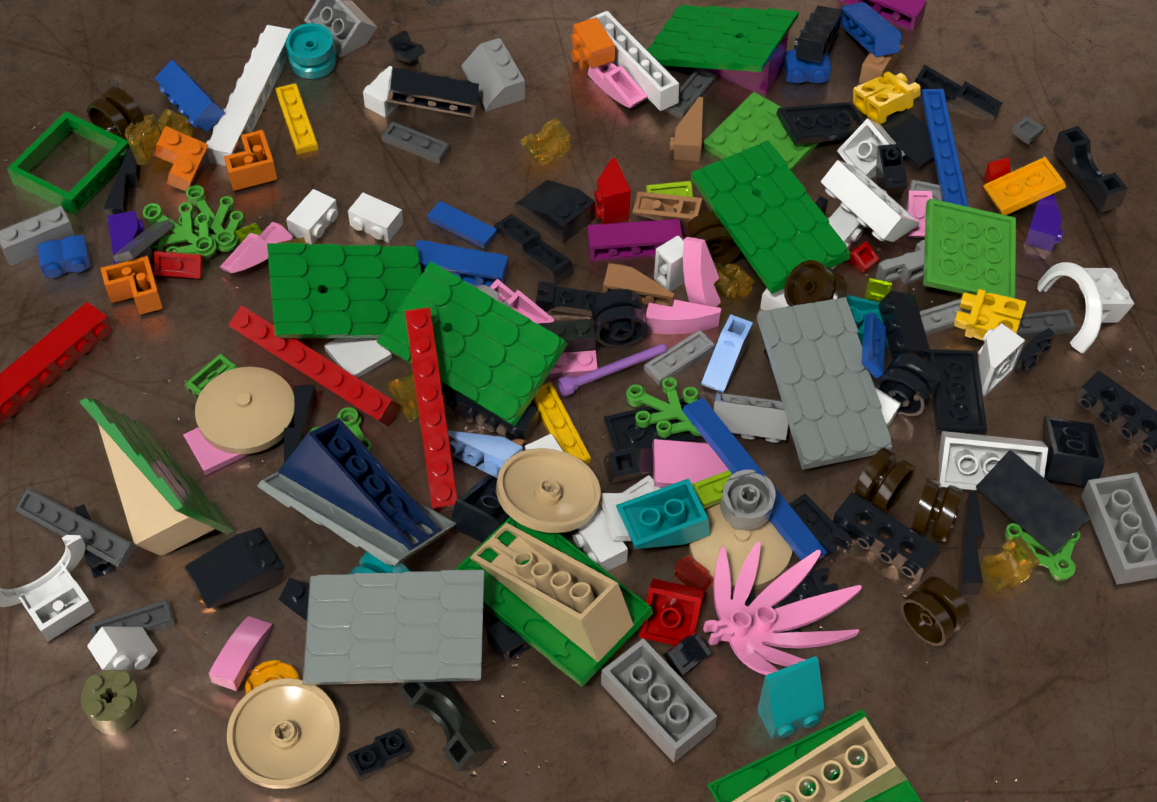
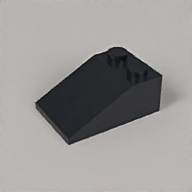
(558, 209)
(1072, 451)
(479, 510)
(236, 568)

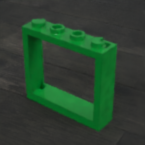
(90, 184)

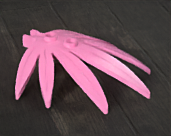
(760, 624)

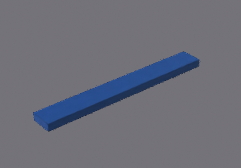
(943, 147)
(737, 459)

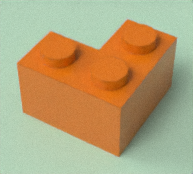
(591, 44)
(184, 154)
(253, 165)
(132, 280)

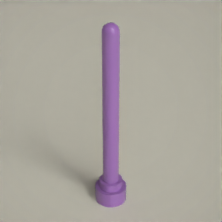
(569, 384)

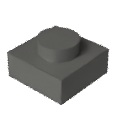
(1027, 130)

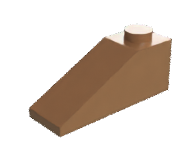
(877, 66)
(689, 134)
(670, 207)
(627, 277)

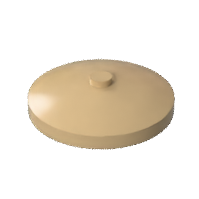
(245, 410)
(548, 490)
(774, 550)
(283, 733)

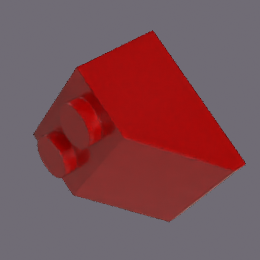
(612, 195)
(674, 611)

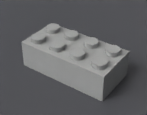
(1124, 526)
(658, 700)

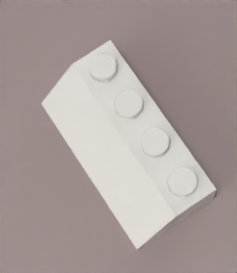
(868, 202)
(970, 457)

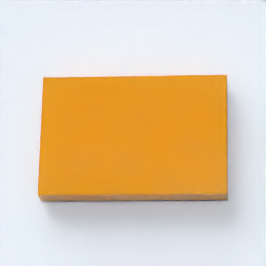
(1024, 186)

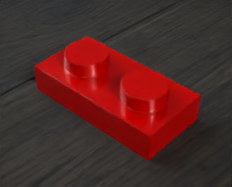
(178, 264)

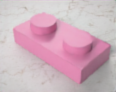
(917, 208)
(574, 364)

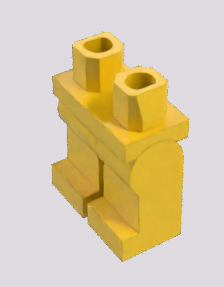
(885, 96)
(988, 312)

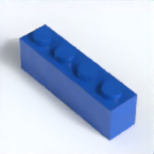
(870, 29)
(188, 95)
(468, 264)

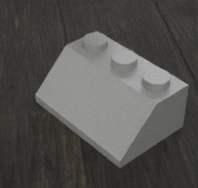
(345, 22)
(496, 74)
(21, 239)
(752, 416)

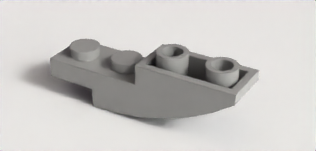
(907, 267)

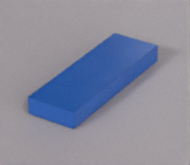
(462, 224)
(874, 345)

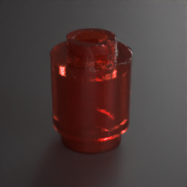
(692, 573)

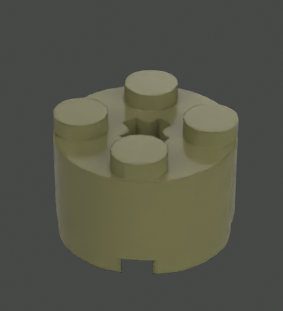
(111, 701)

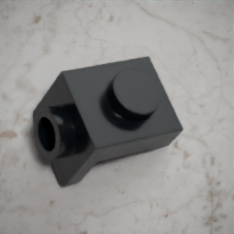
(404, 49)
(687, 653)

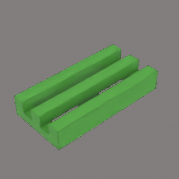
(208, 371)

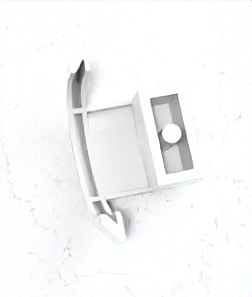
(1104, 297)
(55, 598)

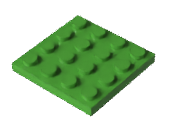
(751, 125)
(969, 249)

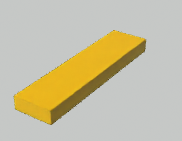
(296, 119)
(559, 423)

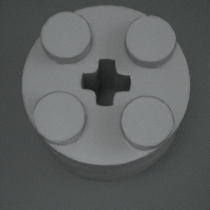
(759, 501)

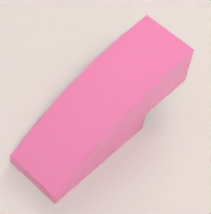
(617, 84)
(254, 248)
(699, 273)
(521, 303)
(681, 318)
(240, 653)

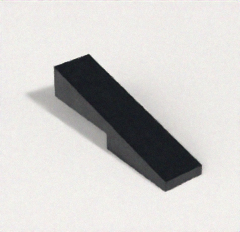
(964, 96)
(127, 178)
(540, 254)
(304, 404)
(970, 573)

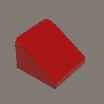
(997, 169)
(863, 256)

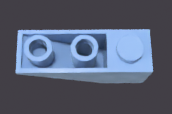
(727, 353)
(482, 451)

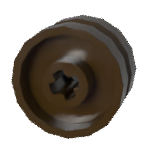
(115, 111)
(718, 240)
(813, 283)
(884, 480)
(937, 510)
(935, 611)

